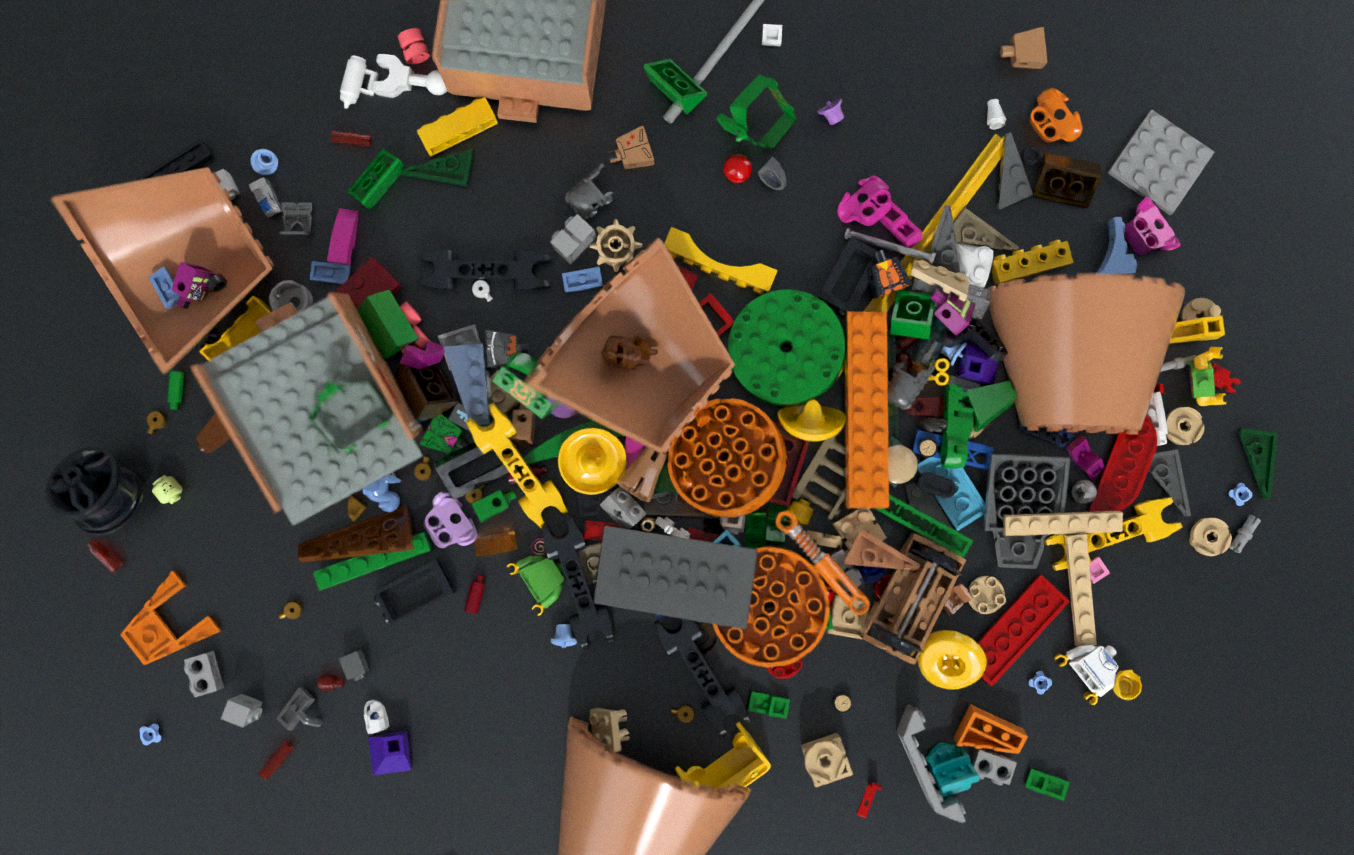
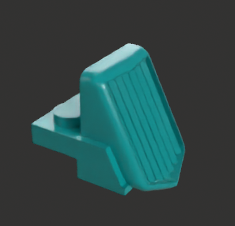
(951, 769)

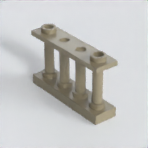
(811, 475)

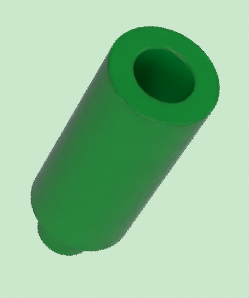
(175, 389)

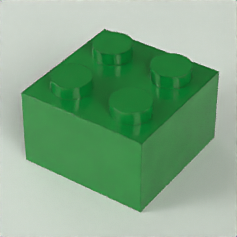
(912, 314)

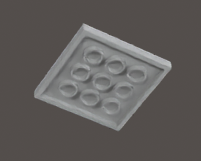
(1161, 162)

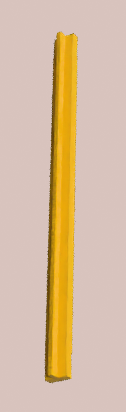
(957, 200)

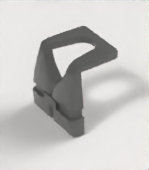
(297, 213)

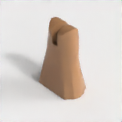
(643, 474)

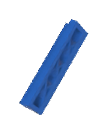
(919, 434)

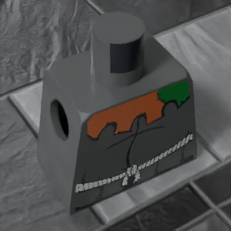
(501, 348)

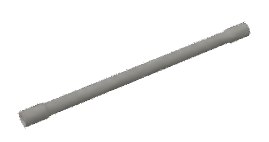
(674, 110)

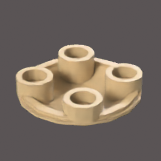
(901, 464)
(987, 594)

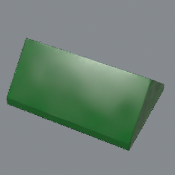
(675, 84)
(376, 179)
(387, 323)

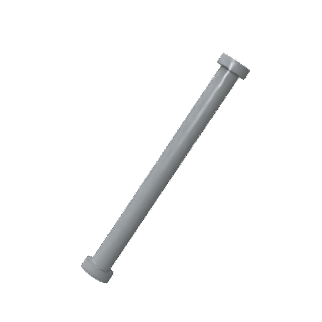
(890, 246)

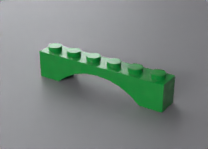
(365, 564)

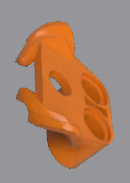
(1067, 128)

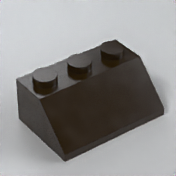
(1066, 179)
(426, 390)

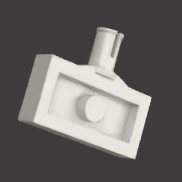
(668, 525)

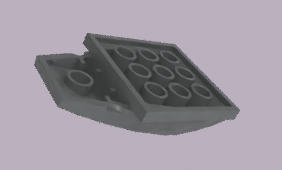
(1023, 487)

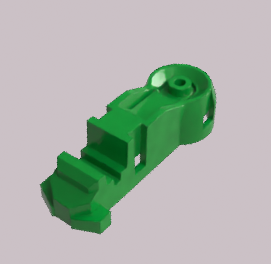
(958, 429)

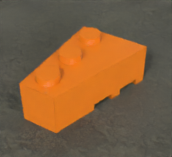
(989, 731)

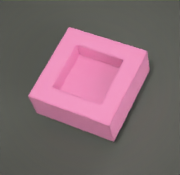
(1097, 570)

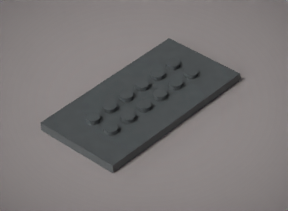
(676, 577)

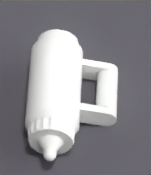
(353, 80)

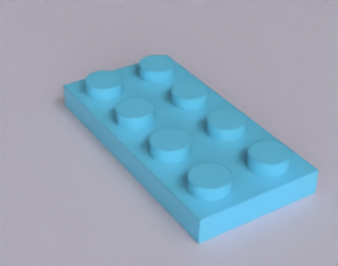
(966, 503)

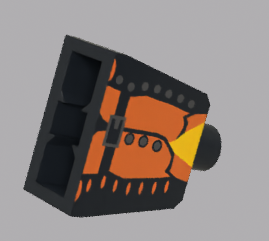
(886, 275)

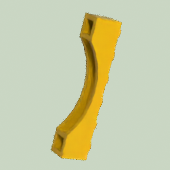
(756, 276)
(1198, 330)

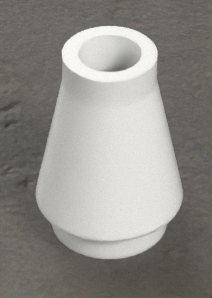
(995, 115)

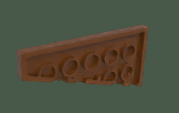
(371, 536)

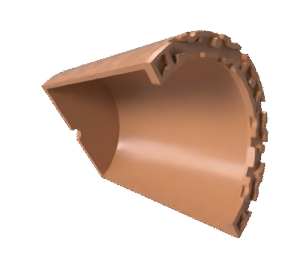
(158, 224)
(1084, 348)
(658, 395)
(634, 810)

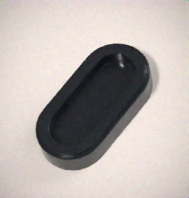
(936, 485)

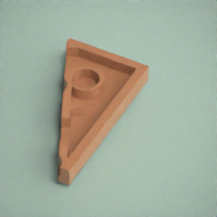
(872, 552)

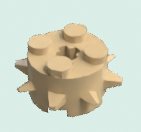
(608, 238)

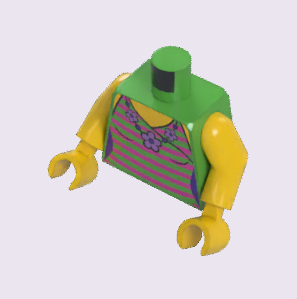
(1202, 378)

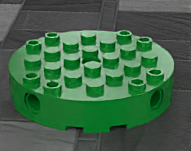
(779, 321)

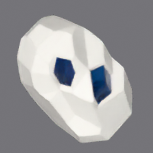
(375, 716)

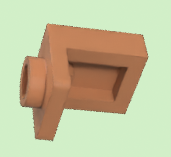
(956, 598)

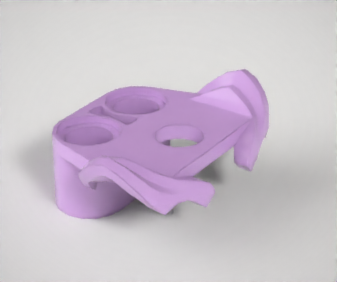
(461, 533)

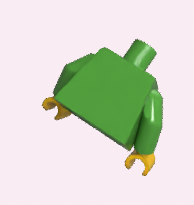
(541, 578)

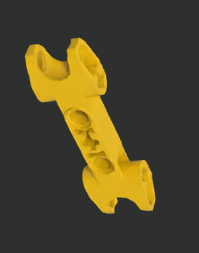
(498, 438)
(1146, 522)

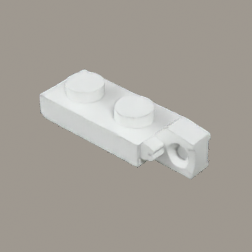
(1157, 417)

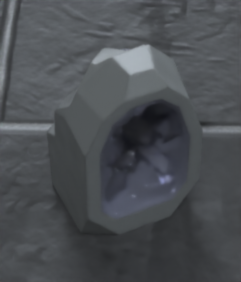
(773, 174)

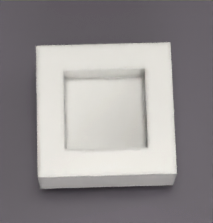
(771, 35)

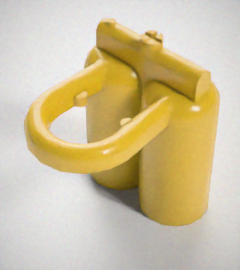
(942, 377)

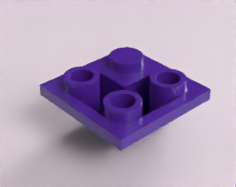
(976, 365)
(390, 753)

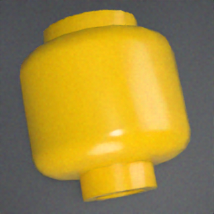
(801, 511)

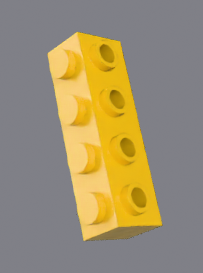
(457, 126)
(1032, 262)

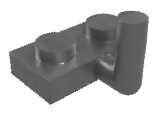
(295, 710)

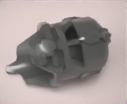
(586, 194)
(905, 388)

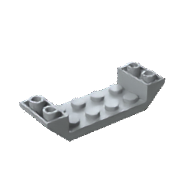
(911, 723)

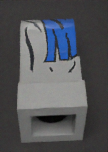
(266, 196)

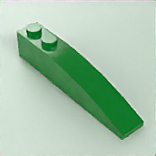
(552, 446)
(927, 526)

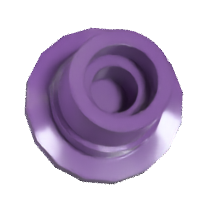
(832, 111)

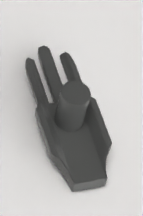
(930, 424)

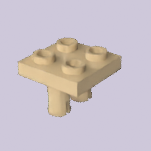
(606, 727)

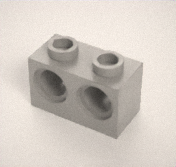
(209, 672)
(993, 762)

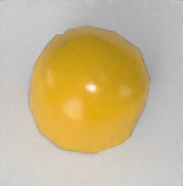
(1127, 685)

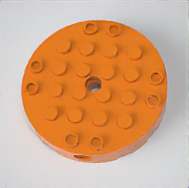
(753, 465)
(798, 616)

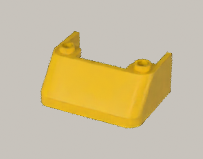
(739, 765)

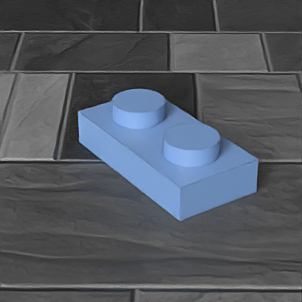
(329, 272)
(582, 280)
(162, 282)

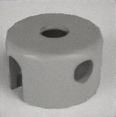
(288, 290)

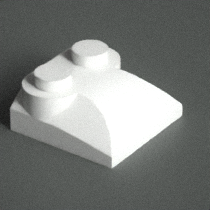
(975, 263)

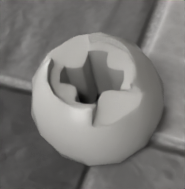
(1084, 491)

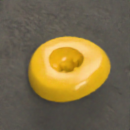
(812, 421)
(591, 461)
(951, 660)

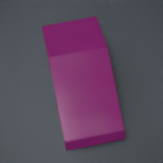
(422, 358)
(1085, 459)

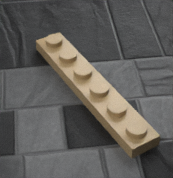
(1063, 523)
(1080, 589)

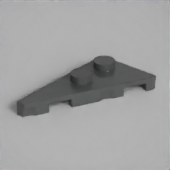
(1013, 182)
(945, 243)
(1168, 473)

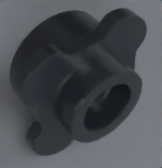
(712, 526)

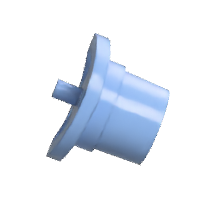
(264, 162)
(954, 352)
(564, 636)

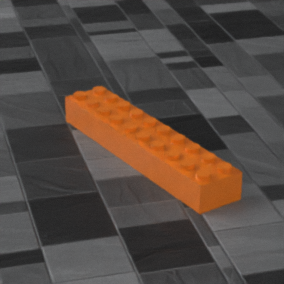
(866, 410)

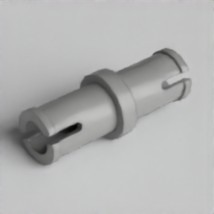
(1244, 533)

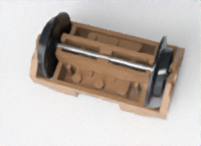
(894, 607)

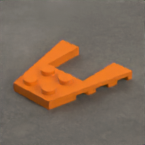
(150, 635)

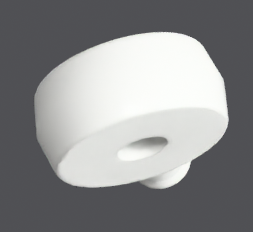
(484, 293)

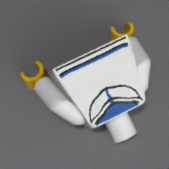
(1094, 667)

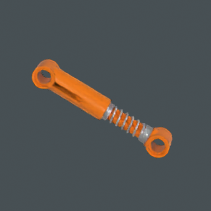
(824, 564)

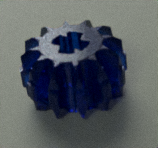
(870, 574)

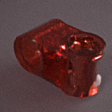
(928, 407)

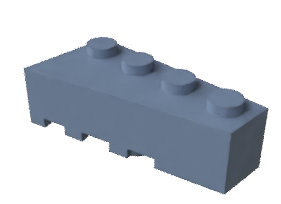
(469, 372)

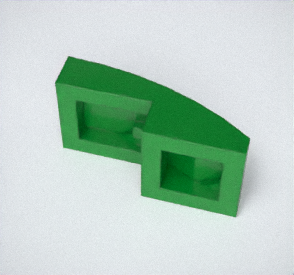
(755, 529)
(773, 533)
(768, 704)
(1047, 784)

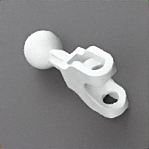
(403, 77)

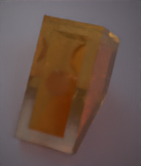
(495, 544)

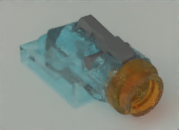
(928, 349)

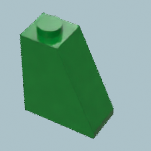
(989, 402)

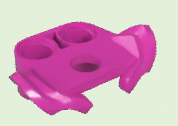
(876, 190)
(1144, 235)

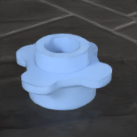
(1246, 494)
(1040, 688)
(146, 738)

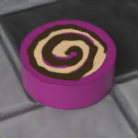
(538, 547)

